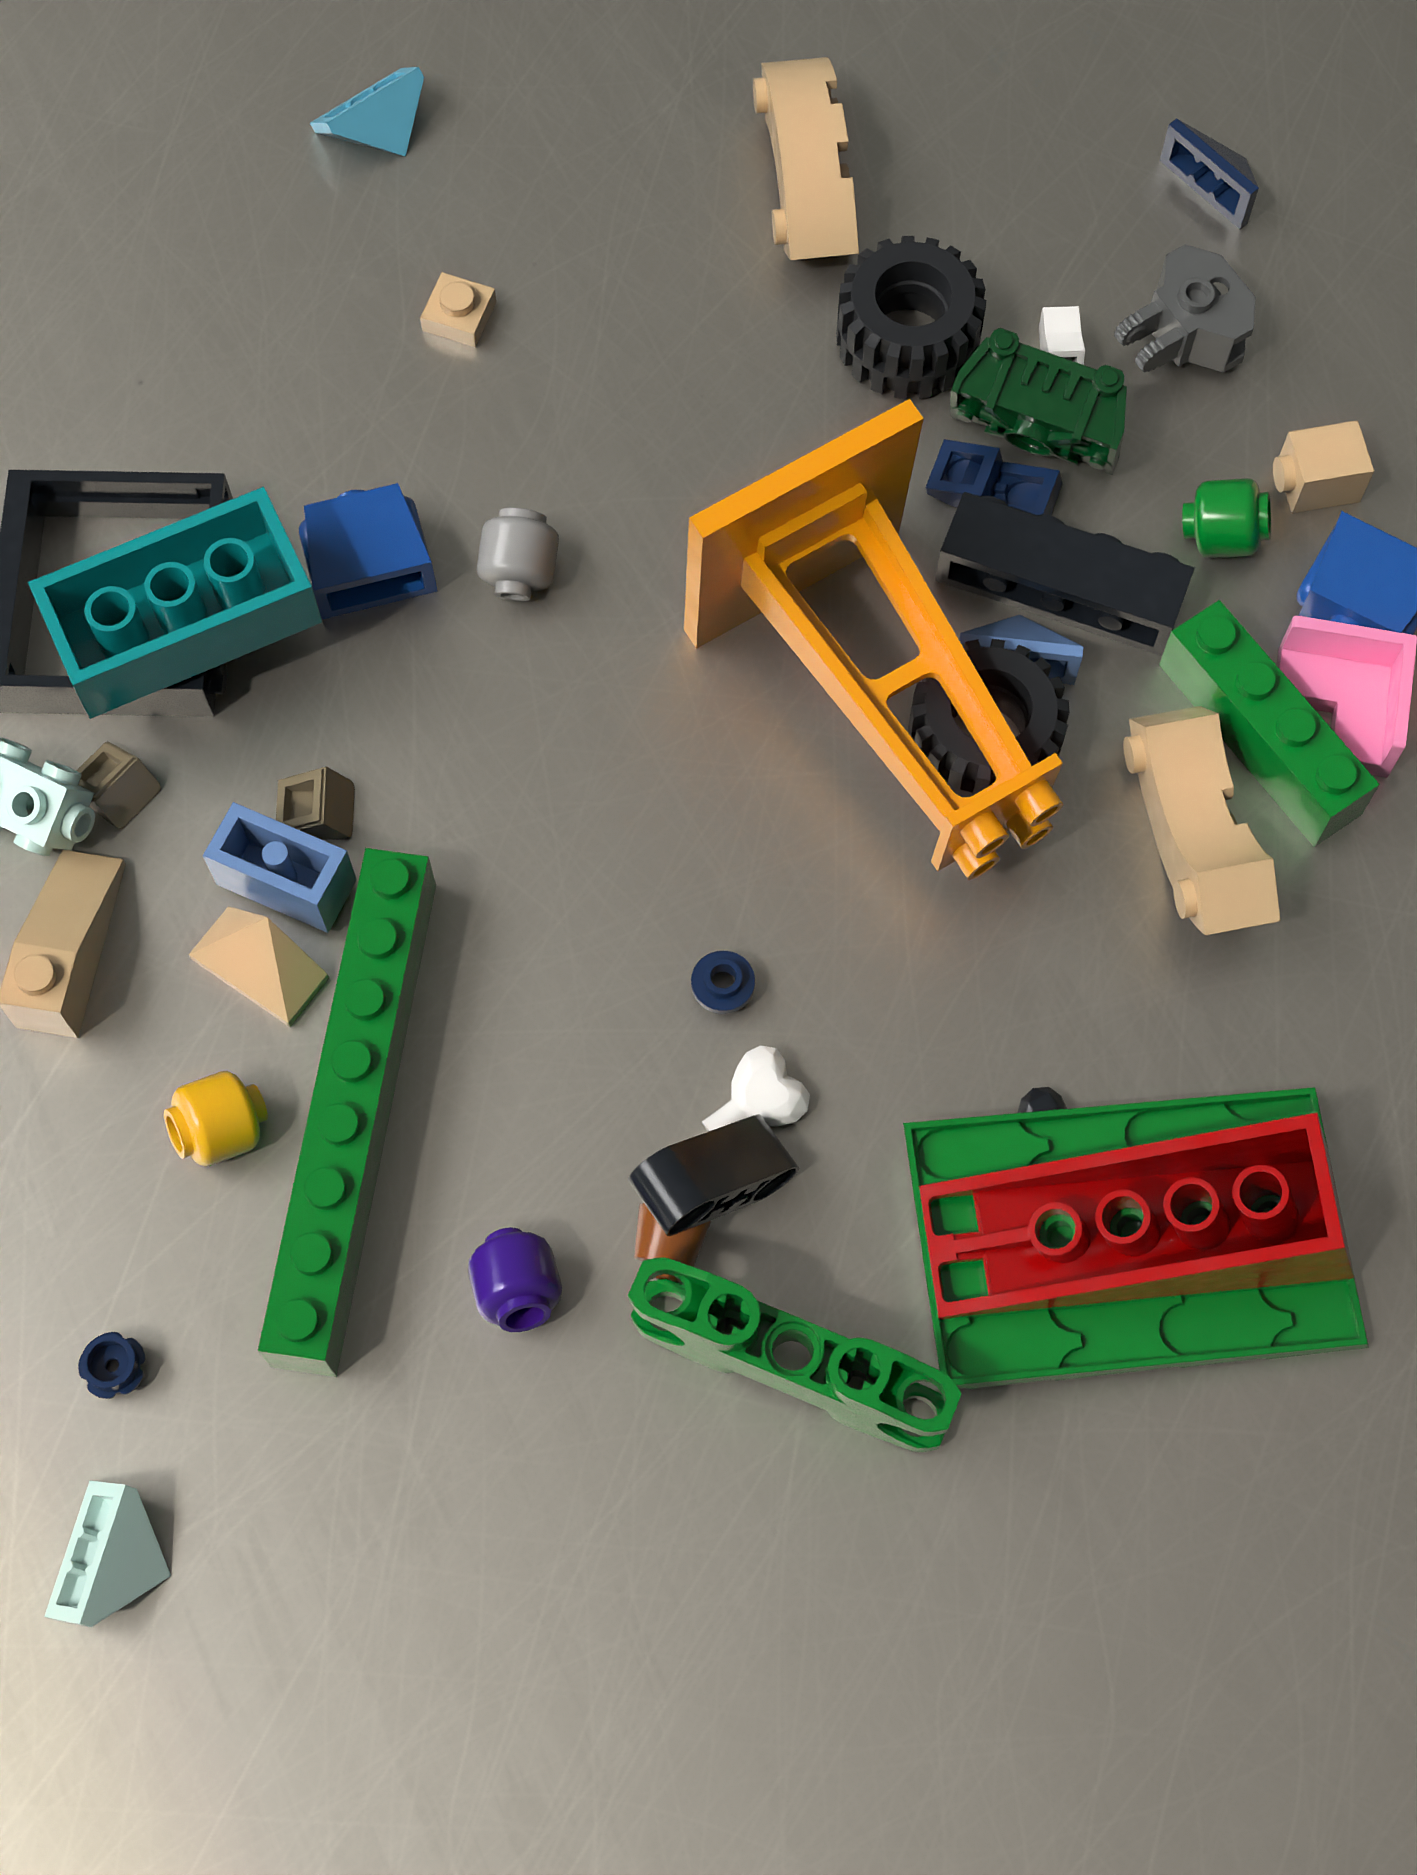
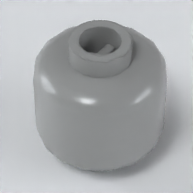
(517, 553)

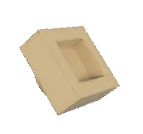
(458, 309)

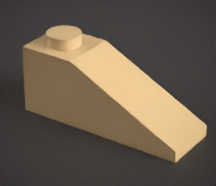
(61, 945)

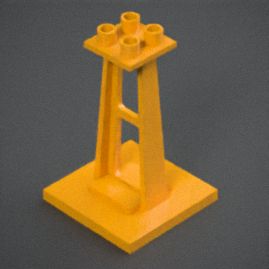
(808, 523)

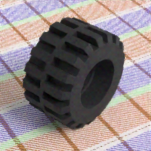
(917, 279)
(1020, 693)

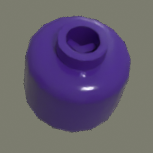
(514, 1280)

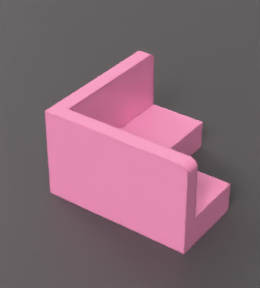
(1358, 678)

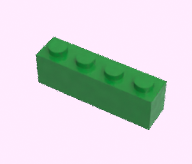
(1268, 723)

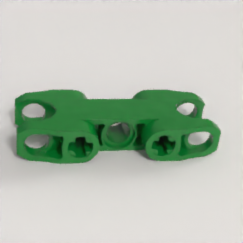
(715, 1302)

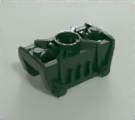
(1042, 401)

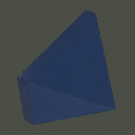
(1211, 171)

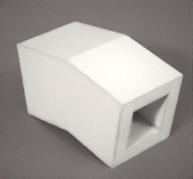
(1062, 333)

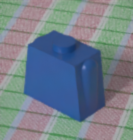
(365, 550)
(1362, 579)

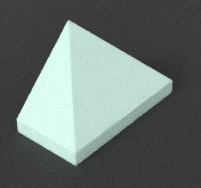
(108, 1557)

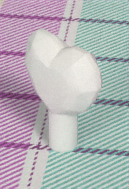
(762, 1089)

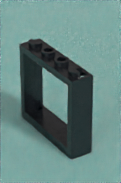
(107, 494)

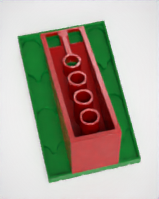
(1132, 1238)

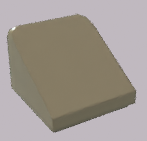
(119, 784)
(317, 803)

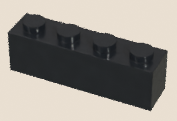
(1063, 572)

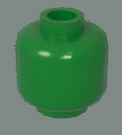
(1228, 518)

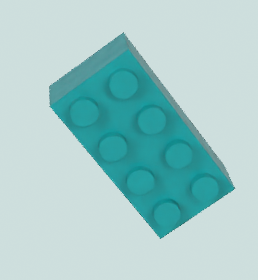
(176, 602)

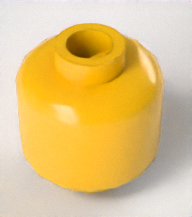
(215, 1118)

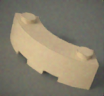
(806, 136)
(1211, 861)

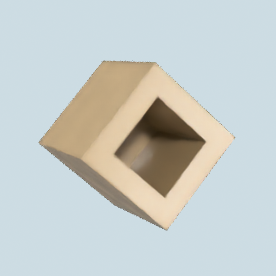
(1323, 467)

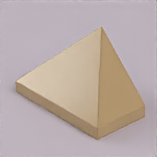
(260, 963)

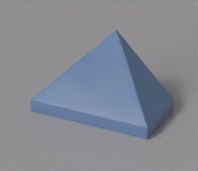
(1054, 648)

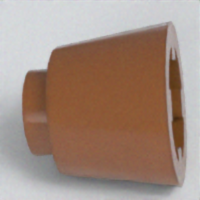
(654, 1243)

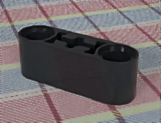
(713, 1174)

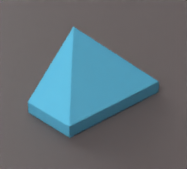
(378, 115)

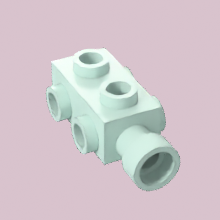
(58, 803)

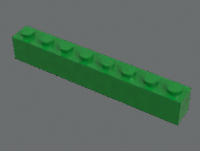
(348, 1115)

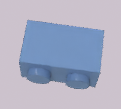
(280, 867)

